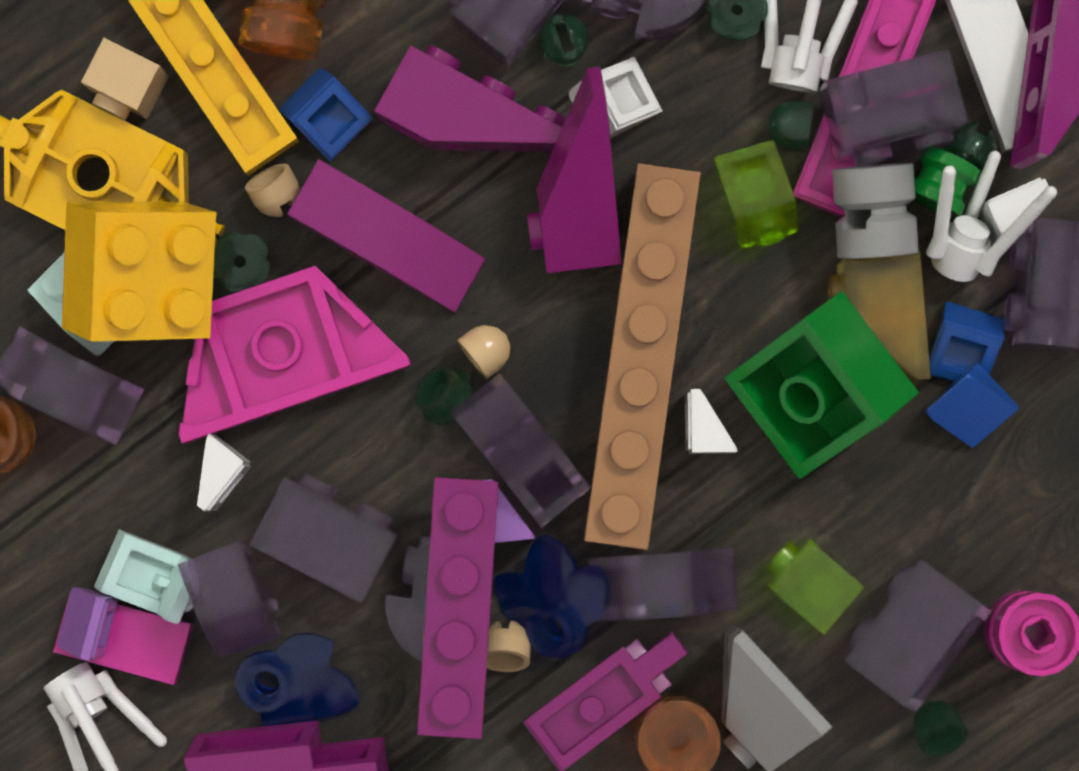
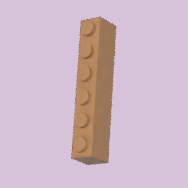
(642, 356)

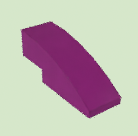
(386, 236)
(283, 749)

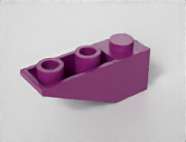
(454, 112)

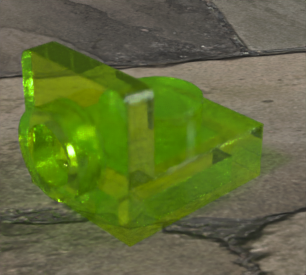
(757, 194)
(811, 583)

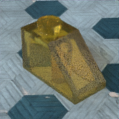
(891, 303)

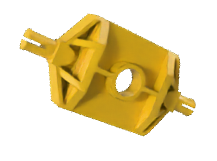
(63, 132)

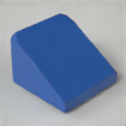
(325, 113)
(963, 339)
(972, 406)

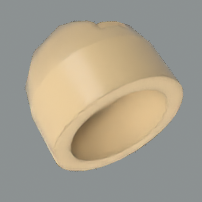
(272, 189)
(486, 349)
(508, 648)

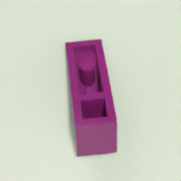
(1048, 81)
(578, 190)

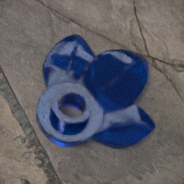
(552, 591)
(306, 682)

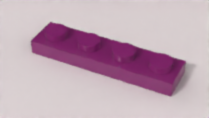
(458, 608)

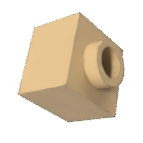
(123, 81)

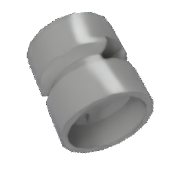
(875, 210)

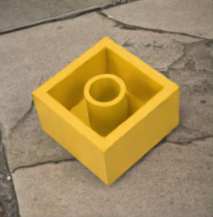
(138, 270)

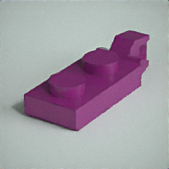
(603, 700)

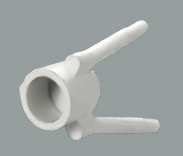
(798, 62)
(963, 246)
(78, 700)

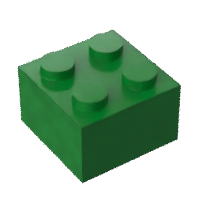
(821, 385)

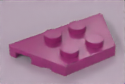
(280, 350)

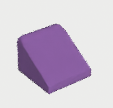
(509, 523)
(87, 623)

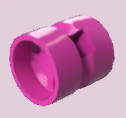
(1032, 632)

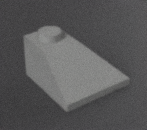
(762, 707)

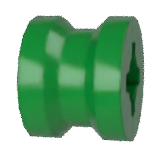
(930, 177)

